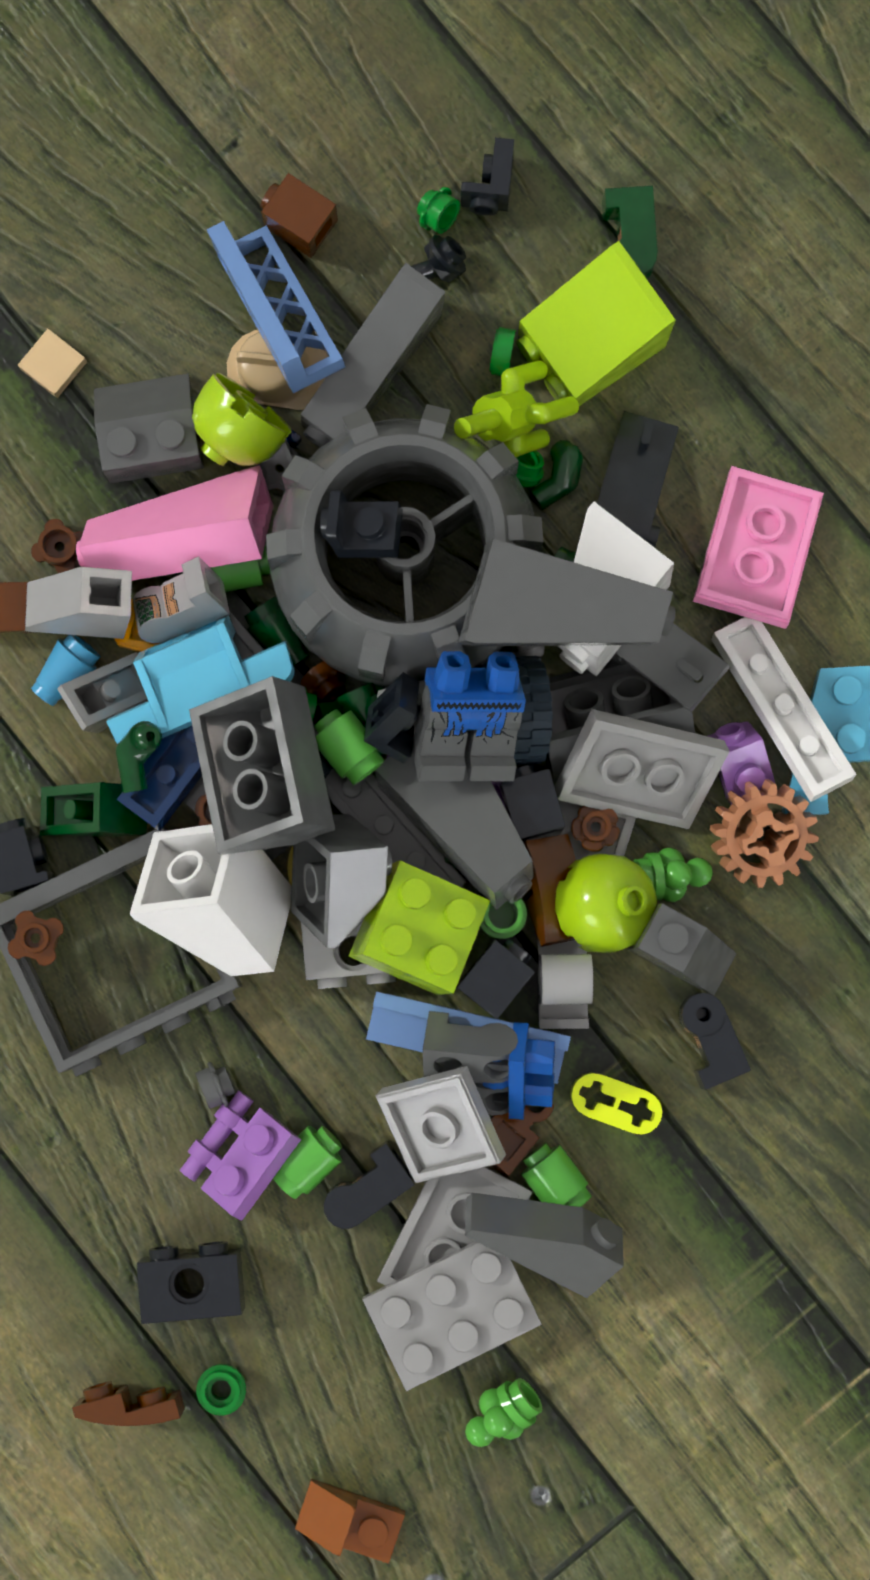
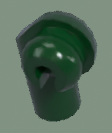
(565, 475)
(133, 752)

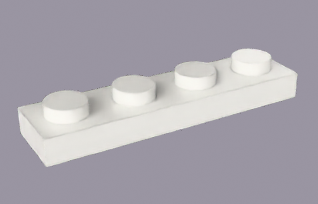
(783, 707)

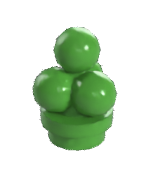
(672, 874)
(505, 1412)

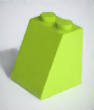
(596, 327)

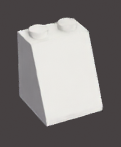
(618, 550)
(213, 903)

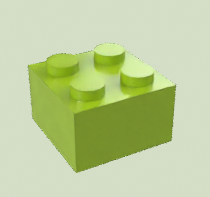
(421, 929)

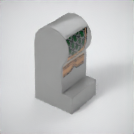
(180, 603)

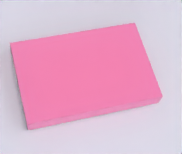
(758, 547)

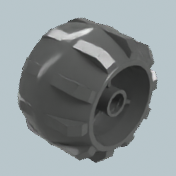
(359, 460)

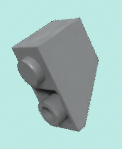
(80, 603)

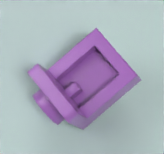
(746, 758)

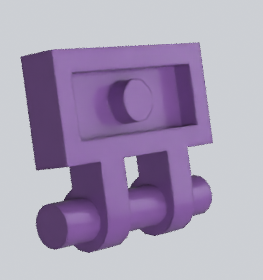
(248, 1164)

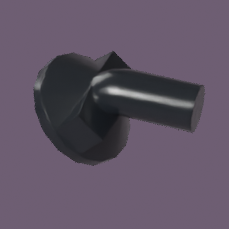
(444, 259)

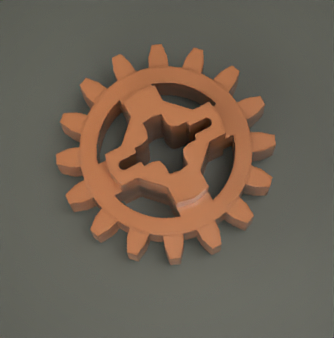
(782, 843)

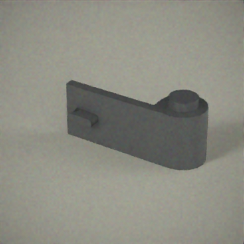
(676, 665)

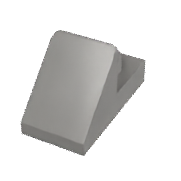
(103, 693)

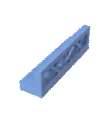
(262, 307)
(404, 1022)

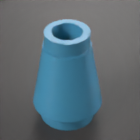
(66, 662)

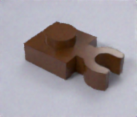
(517, 1137)

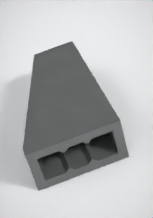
(375, 354)
(550, 601)
(466, 826)

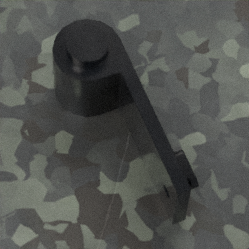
(638, 473)

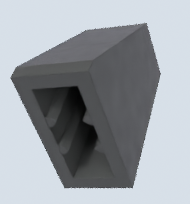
(684, 949)

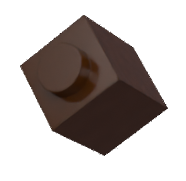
(298, 214)

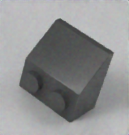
(146, 429)
(338, 879)

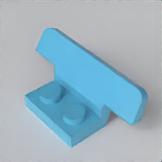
(193, 672)

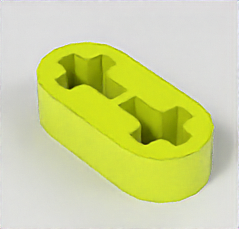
(611, 1114)

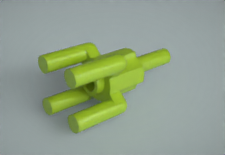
(514, 412)

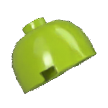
(236, 424)
(605, 902)

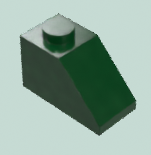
(87, 811)

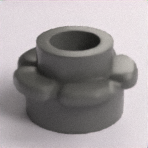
(215, 1085)

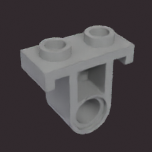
(564, 986)

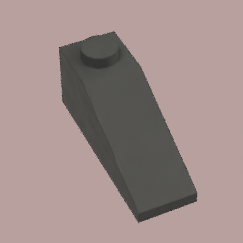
(549, 1238)

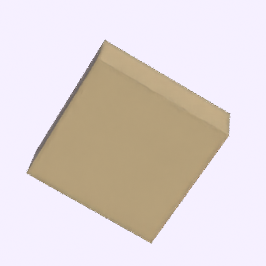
(52, 363)

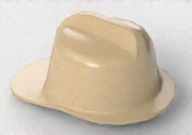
(257, 371)

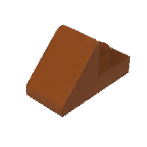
(349, 1521)

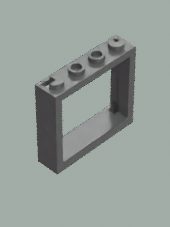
(32, 990)

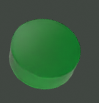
(502, 350)

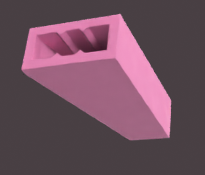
(215, 520)

